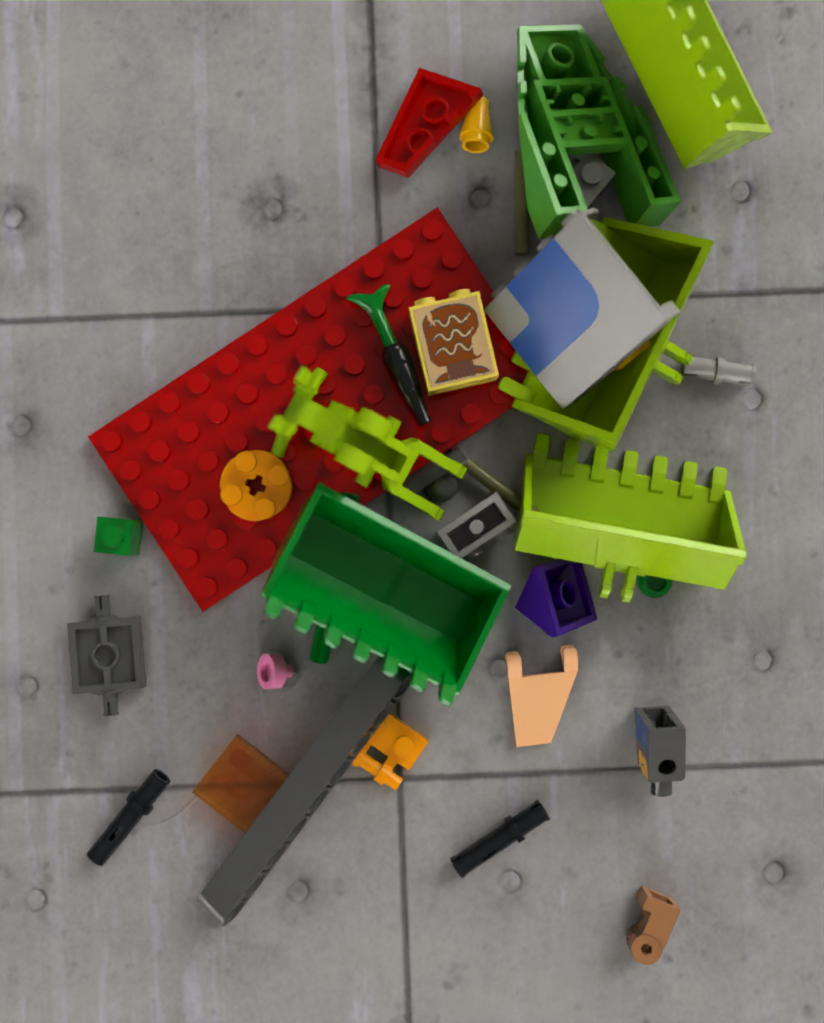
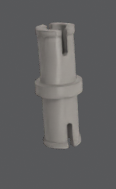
(720, 371)

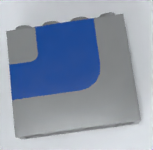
(576, 310)

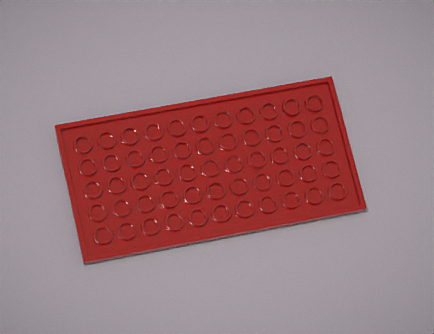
(183, 436)

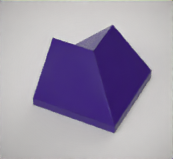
(557, 597)

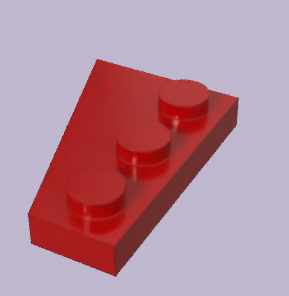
(424, 120)

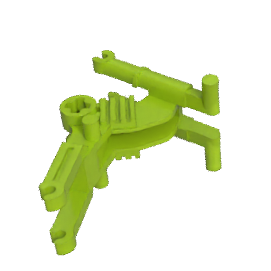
(358, 440)

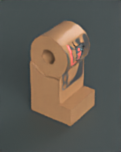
(654, 926)

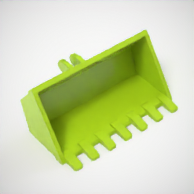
(628, 518)

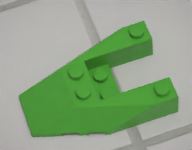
(578, 108)

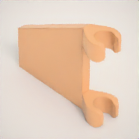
(539, 697)

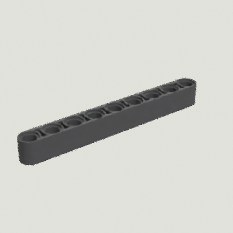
(303, 792)

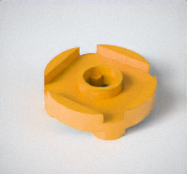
(237, 494)

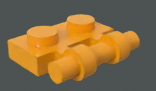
(399, 743)

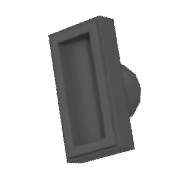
(436, 482)

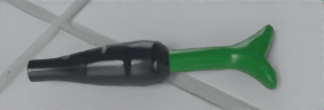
(395, 355)

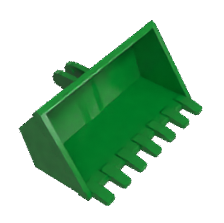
(383, 592)

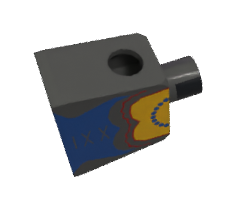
(660, 747)

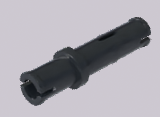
(137, 805)
(500, 838)

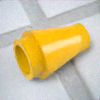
(477, 128)

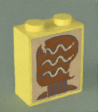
(453, 342)

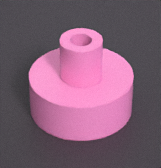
(273, 671)

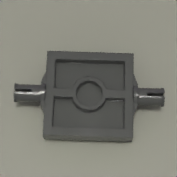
(106, 655)

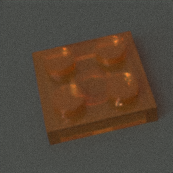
(240, 783)

